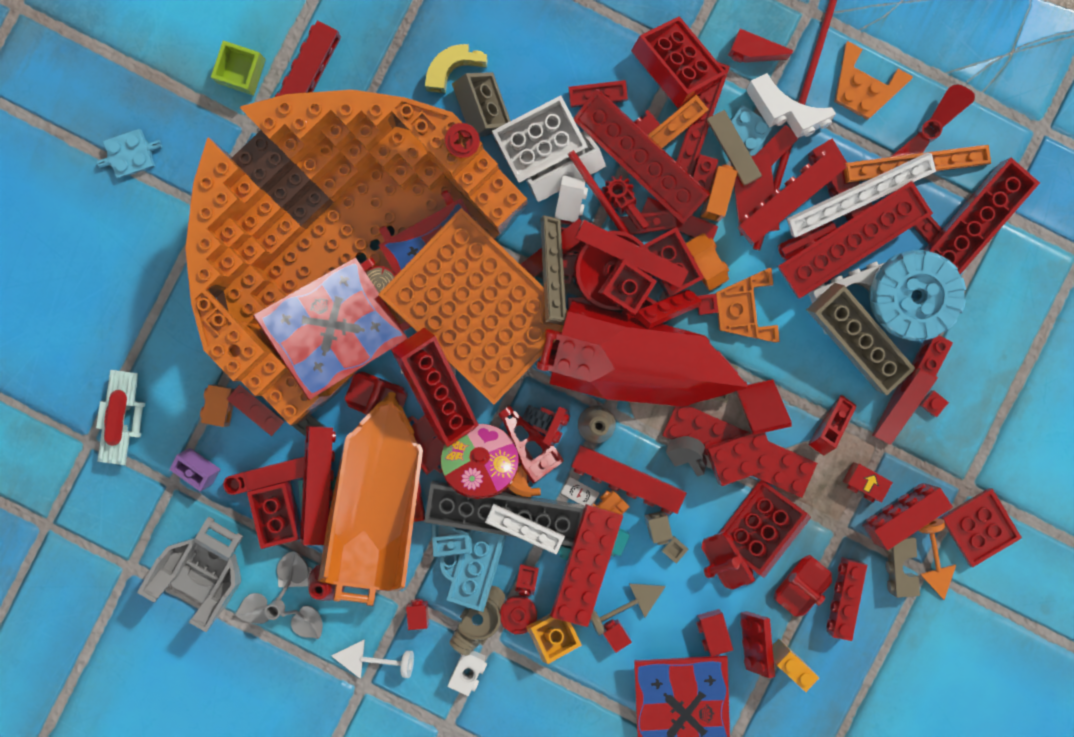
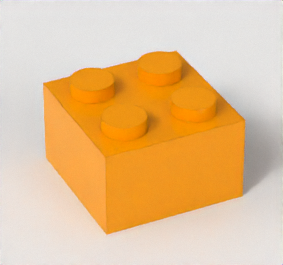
(553, 638)

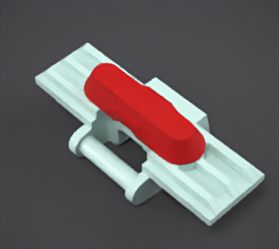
(111, 417)

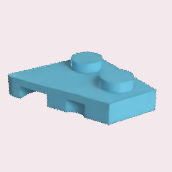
(450, 541)

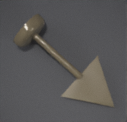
(645, 597)

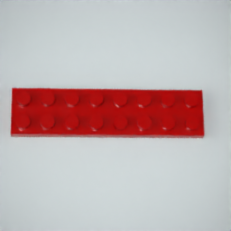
(641, 156)
(855, 239)
(792, 469)

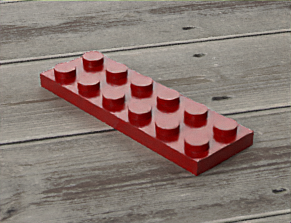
(586, 565)

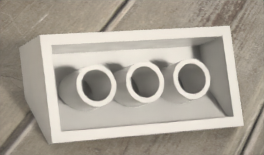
(549, 181)

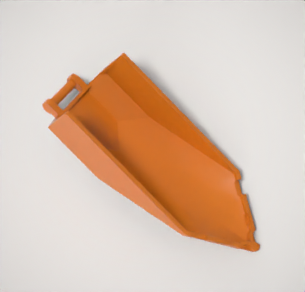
(373, 506)

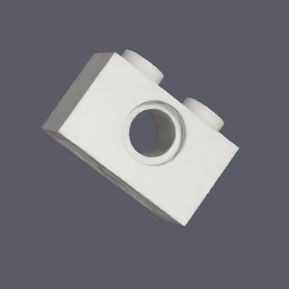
(465, 683)

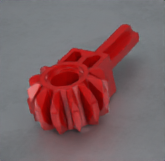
(625, 201)

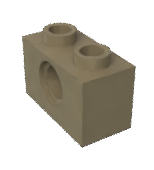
(658, 527)

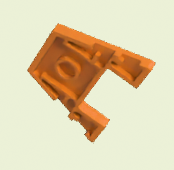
(861, 91)
(738, 308)

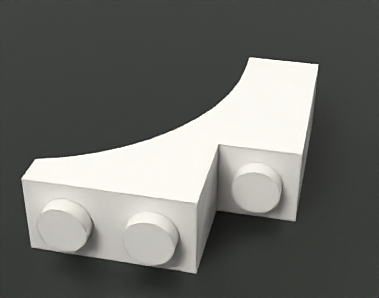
(778, 108)

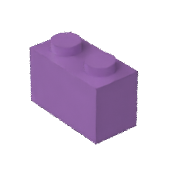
(194, 469)

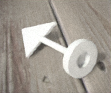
(353, 657)

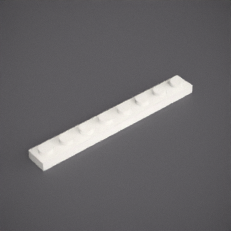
(861, 195)

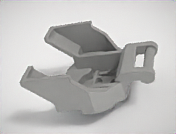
(200, 569)

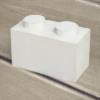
(570, 199)

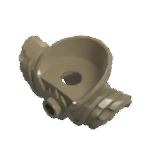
(468, 635)

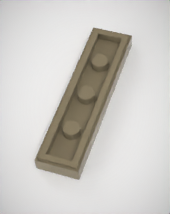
(734, 148)

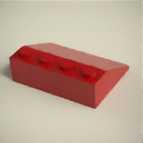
(677, 61)
(765, 527)

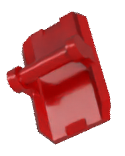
(369, 390)
(726, 561)
(804, 586)

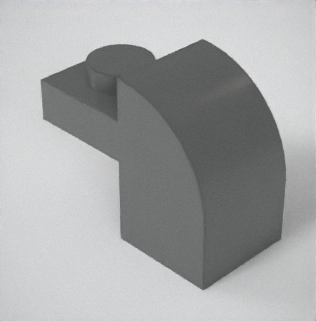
(687, 450)

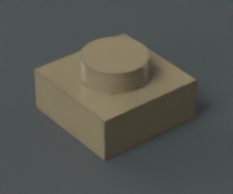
(674, 549)

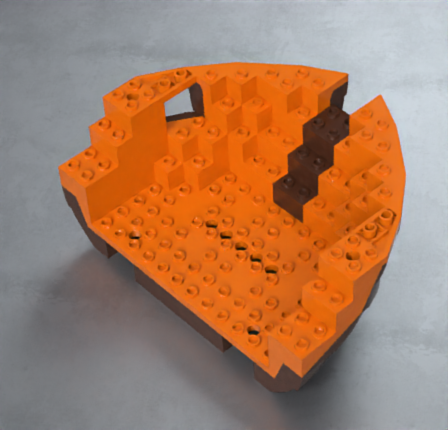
(308, 202)

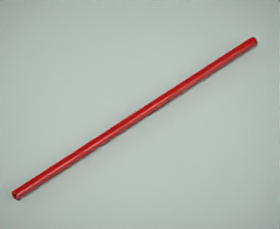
(804, 94)

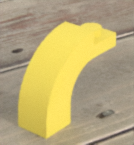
(449, 60)

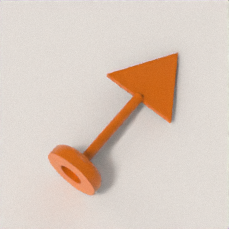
(941, 577)

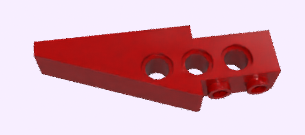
(913, 388)

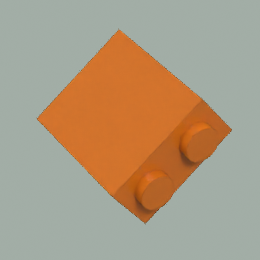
(720, 190)

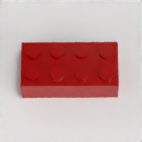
(907, 515)

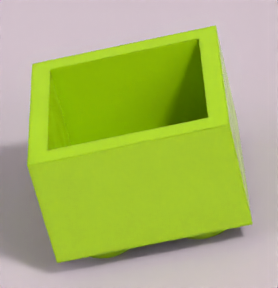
(238, 67)

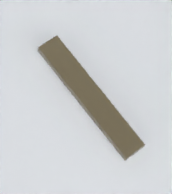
(553, 270)

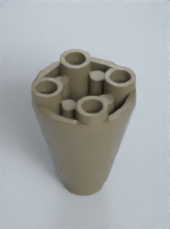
(592, 416)

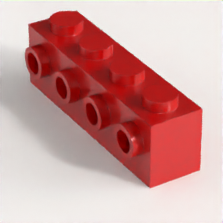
(846, 598)

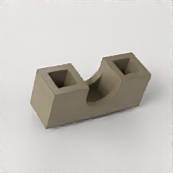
(901, 583)

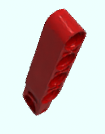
(264, 476)

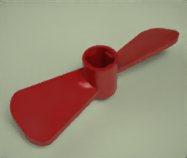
(952, 103)

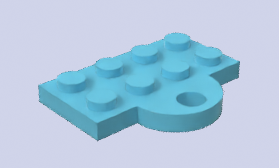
(474, 572)

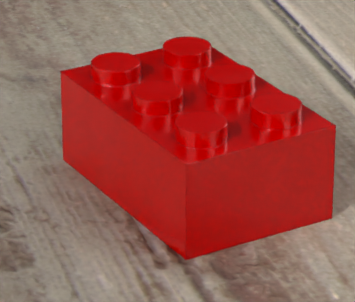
(674, 249)
(740, 457)
(275, 514)

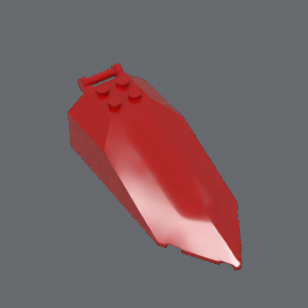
(625, 361)

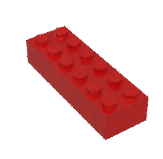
(435, 386)

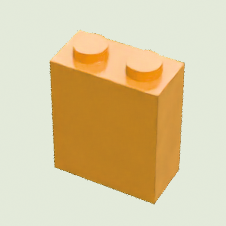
(793, 666)

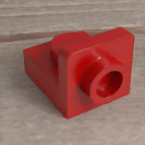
(526, 580)

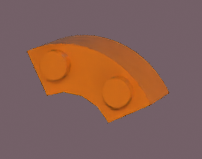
(708, 261)

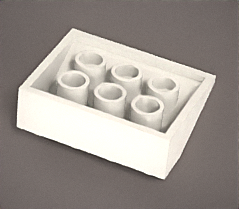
(539, 139)

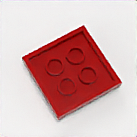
(981, 527)

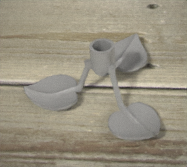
(255, 608)

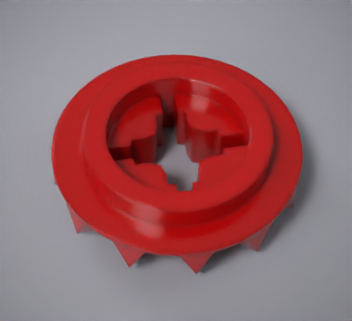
(465, 131)

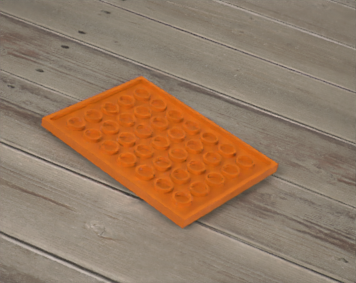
(475, 304)

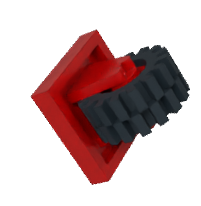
(547, 422)

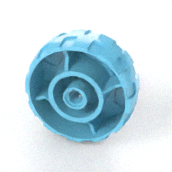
(938, 298)

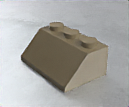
(481, 102)

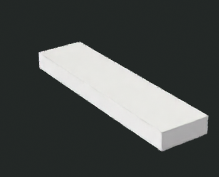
(524, 529)

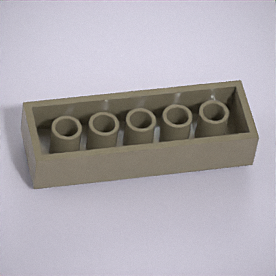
(860, 338)

